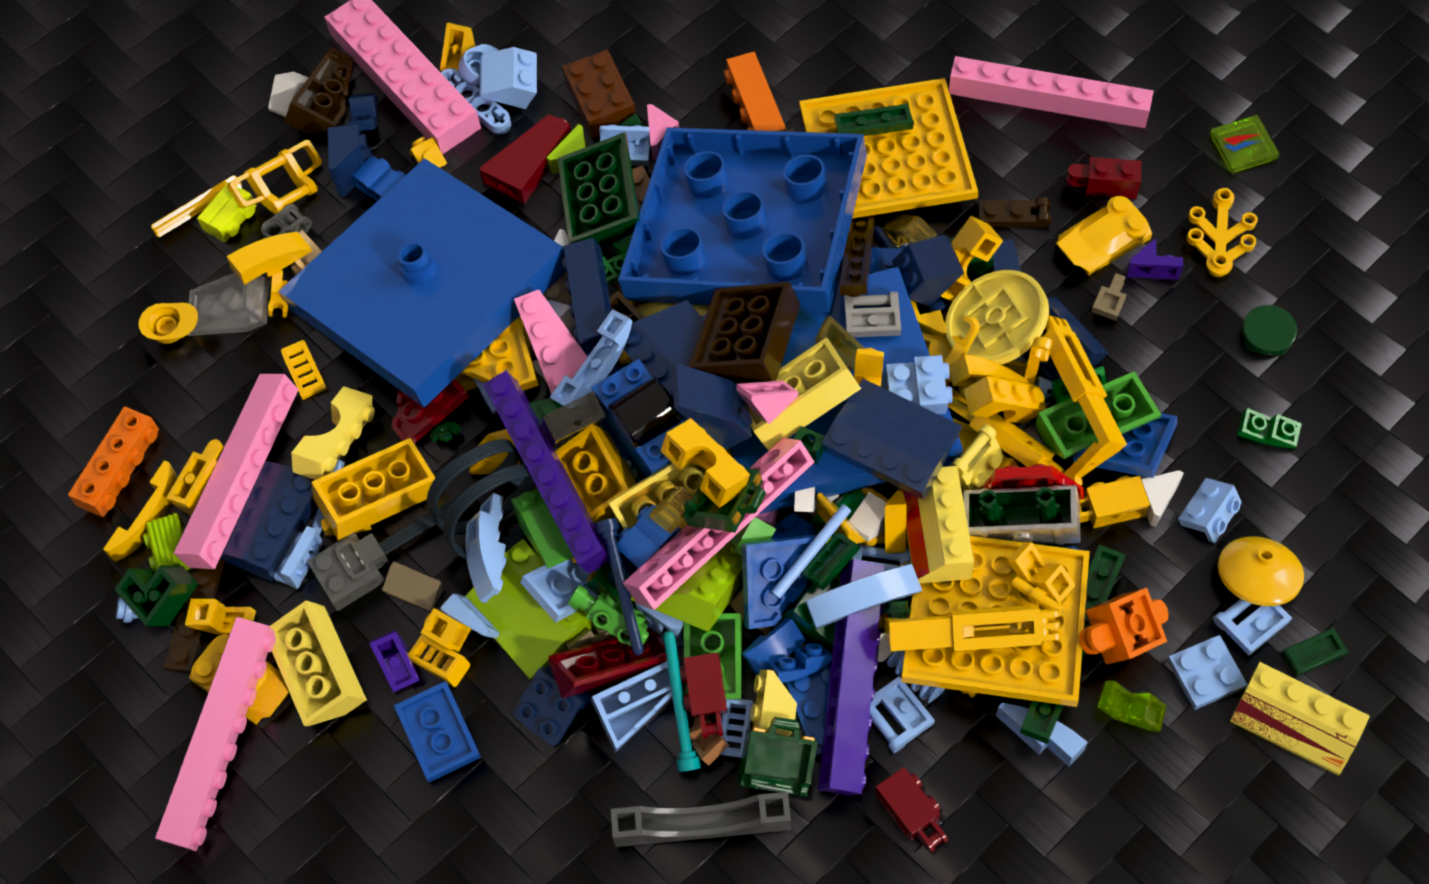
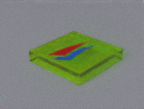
(1244, 143)

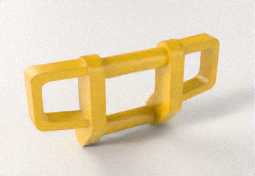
(253, 175)

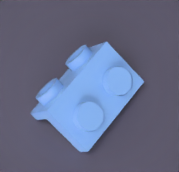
(638, 141)
(1211, 508)

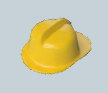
(168, 321)

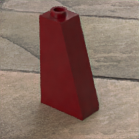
(524, 162)

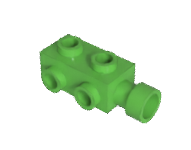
(608, 609)

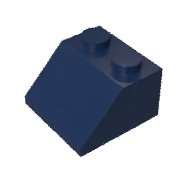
(345, 155)
(928, 268)

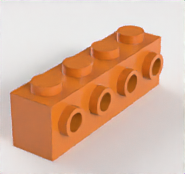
(753, 94)
(114, 462)

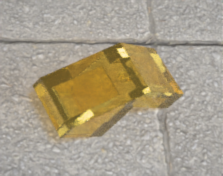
(908, 229)

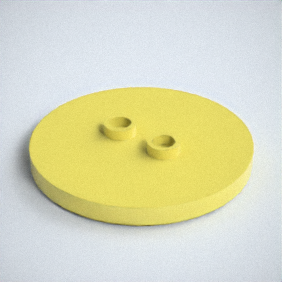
(1009, 312)

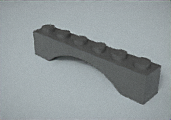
(658, 825)

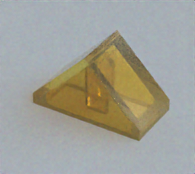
(841, 340)

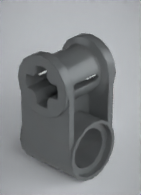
(285, 222)

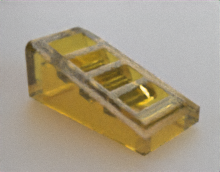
(671, 510)

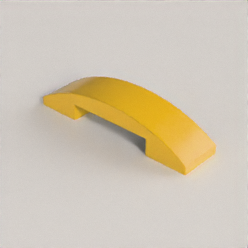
(125, 542)

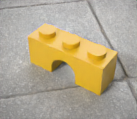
(972, 241)
(1017, 400)
(692, 445)

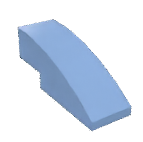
(1063, 741)

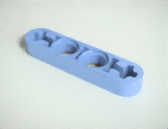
(484, 117)

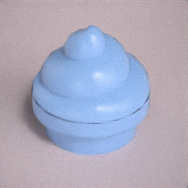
(124, 611)

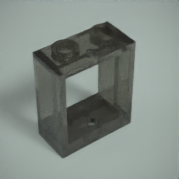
(572, 418)

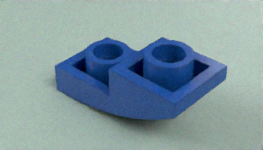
(775, 645)
(806, 661)

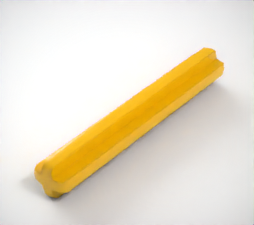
(189, 209)

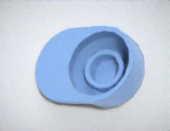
(470, 63)

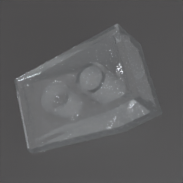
(230, 305)

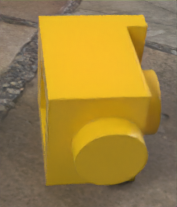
(445, 630)

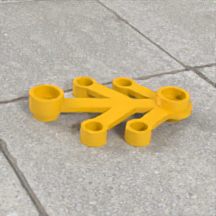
(1220, 234)

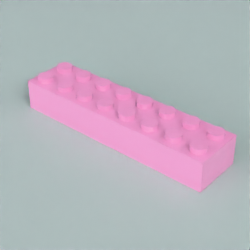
(403, 73)

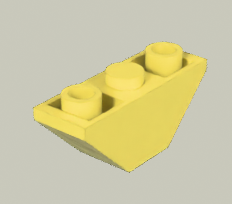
(771, 701)

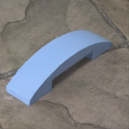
(599, 363)
(863, 595)

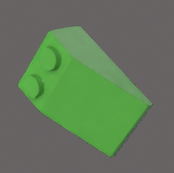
(541, 528)
(723, 638)

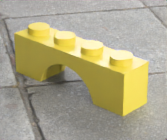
(319, 454)

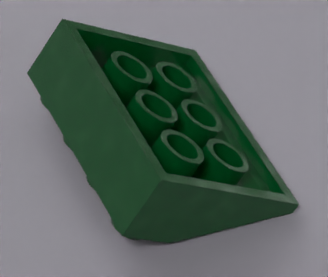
(599, 191)

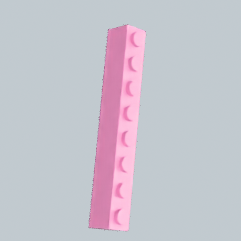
(1050, 92)
(236, 472)
(216, 734)

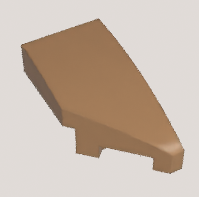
(707, 748)

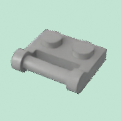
(873, 321)

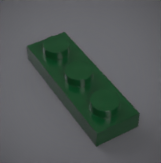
(875, 120)

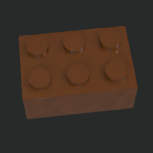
(598, 92)

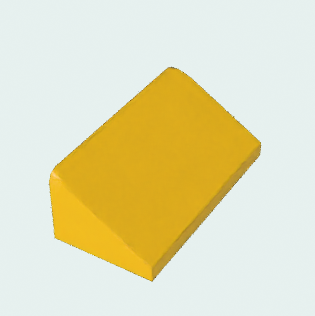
(826, 509)
(895, 524)

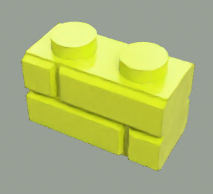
(224, 216)

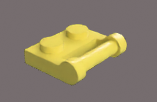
(979, 459)

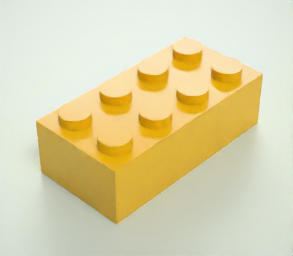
(373, 488)

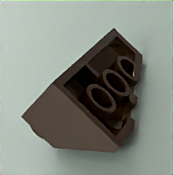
(323, 95)

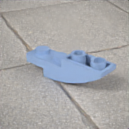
(484, 551)

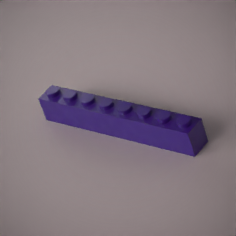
(547, 471)
(850, 692)

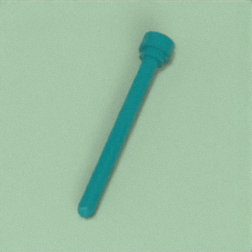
(687, 757)

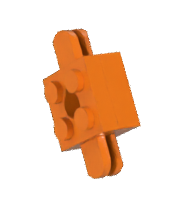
(1125, 626)

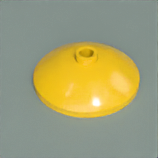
(1260, 571)

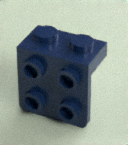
(545, 710)

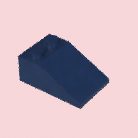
(712, 405)

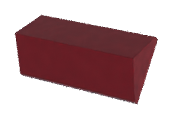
(604, 664)

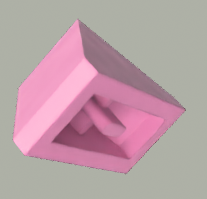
(658, 124)
(767, 398)

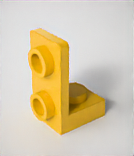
(869, 365)

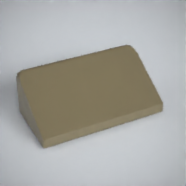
(412, 586)

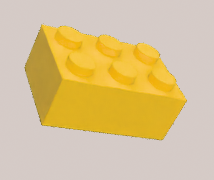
(596, 470)

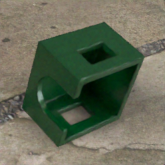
(814, 448)

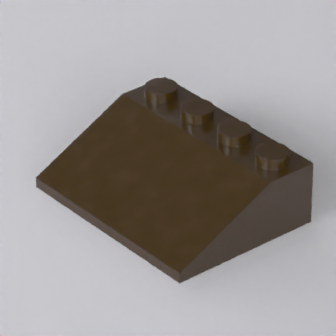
(746, 332)

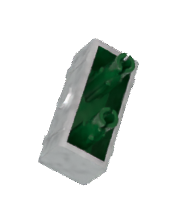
(1025, 514)

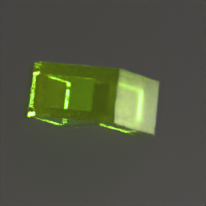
(1132, 708)

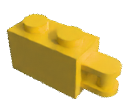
(195, 477)
(1114, 502)

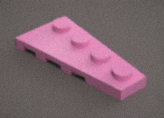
(550, 339)

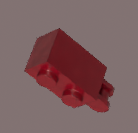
(1107, 177)
(705, 691)
(911, 808)

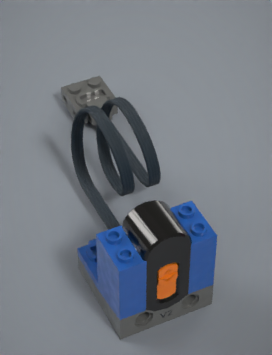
(637, 419)

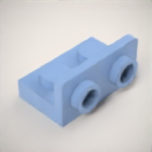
(295, 564)

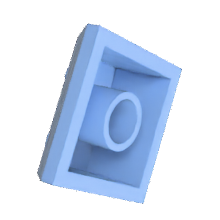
(509, 76)

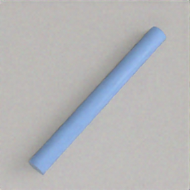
(811, 551)

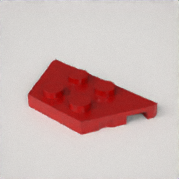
(1034, 476)

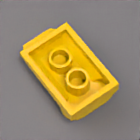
(1105, 235)
(270, 688)

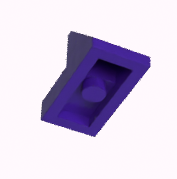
(1149, 265)
(394, 660)

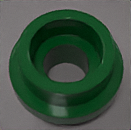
(896, 609)

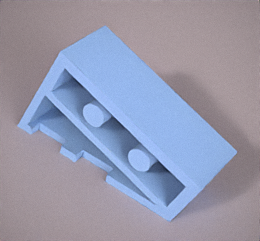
(632, 704)

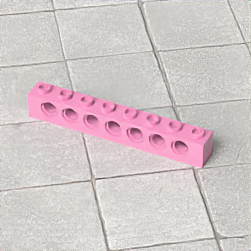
(696, 545)

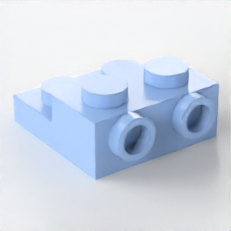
(922, 382)

